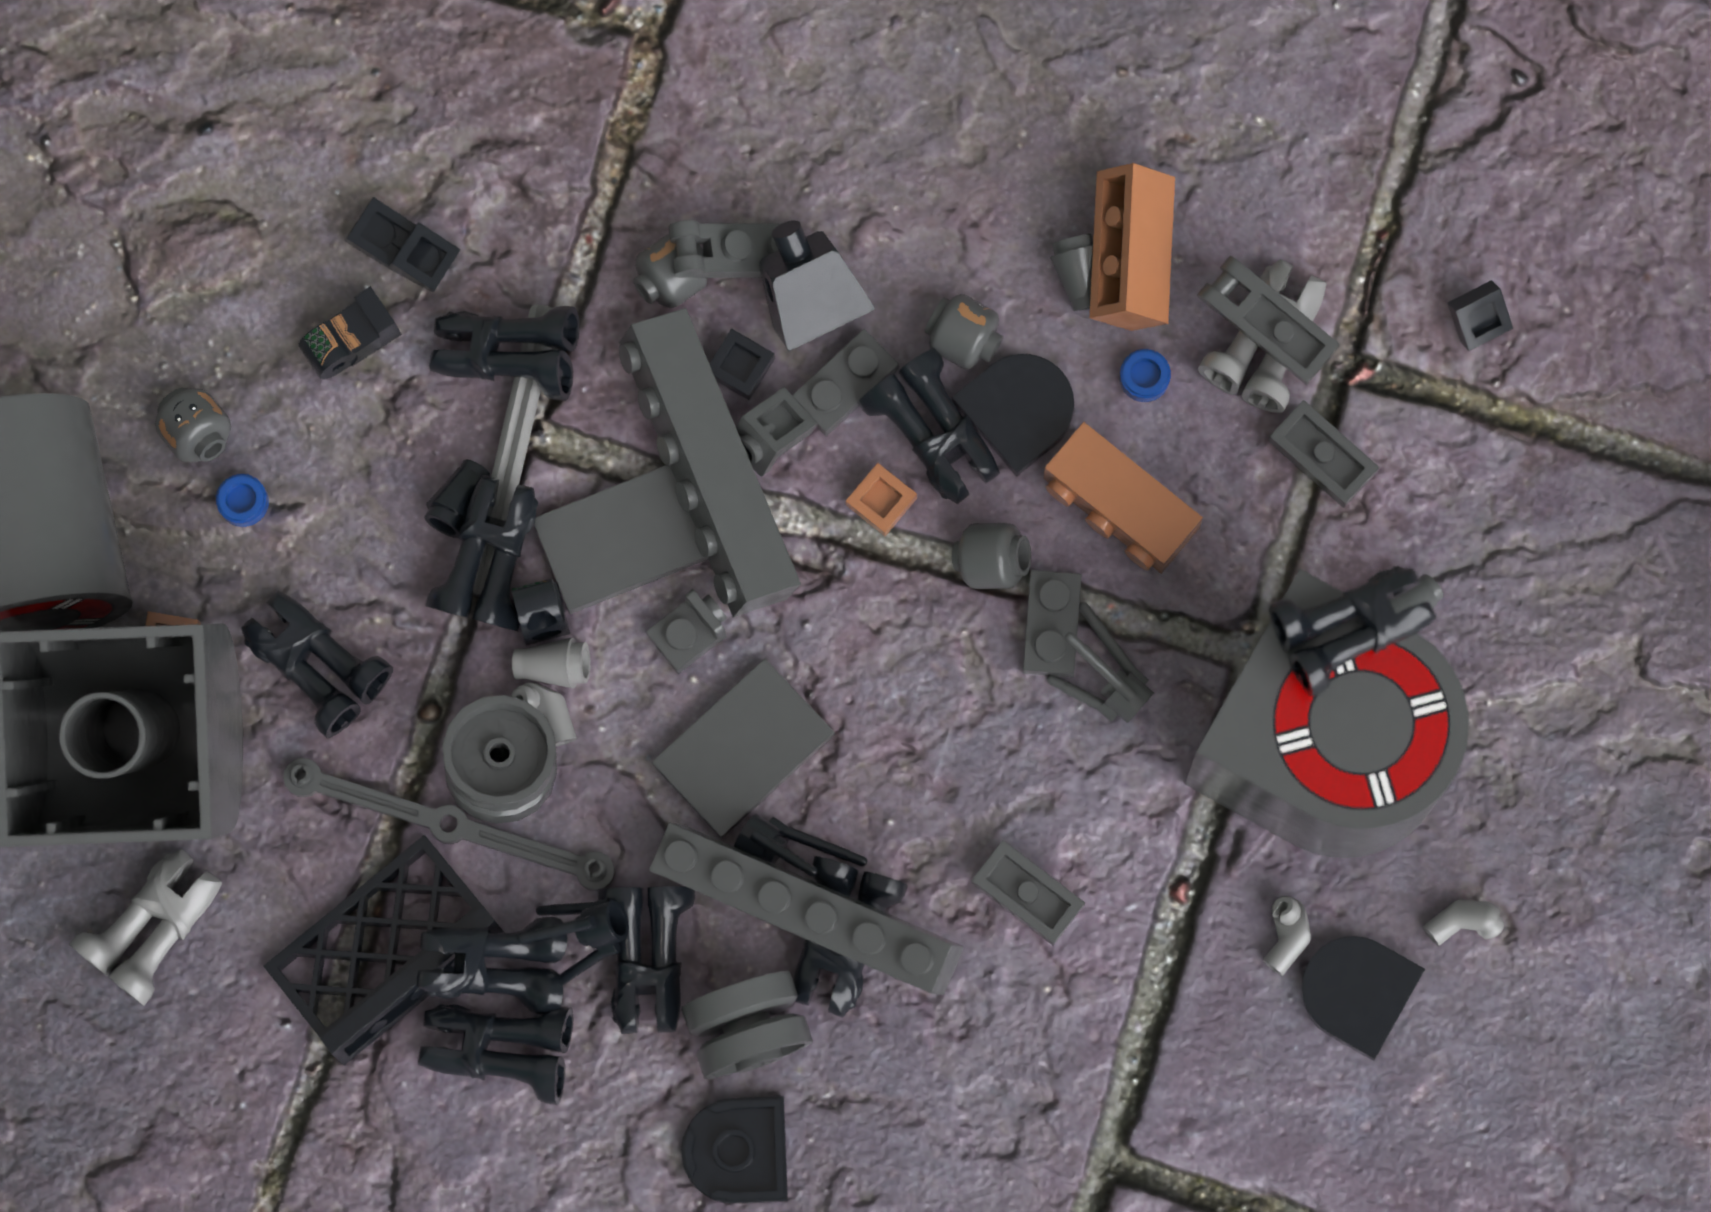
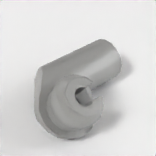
(552, 706)
(1465, 914)
(1292, 933)

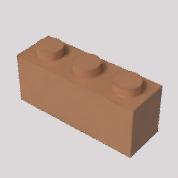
(1132, 247)
(1121, 499)

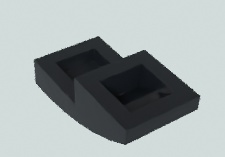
(402, 245)

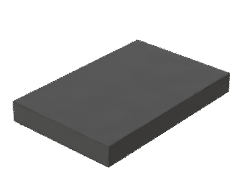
(618, 539)
(743, 748)

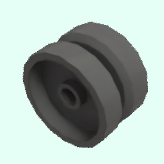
(513, 734)
(744, 1017)

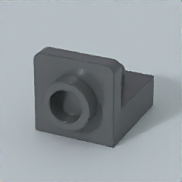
(773, 429)
(689, 631)

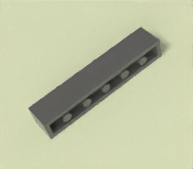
(708, 463)
(807, 908)

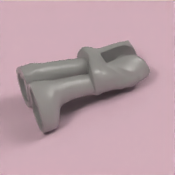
(1265, 387)
(156, 901)

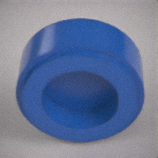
(1145, 375)
(242, 500)

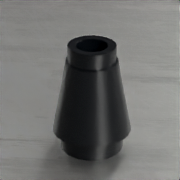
(450, 503)

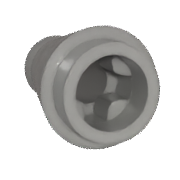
(554, 663)

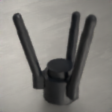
(766, 842)
(598, 926)

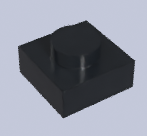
(1480, 315)
(741, 364)

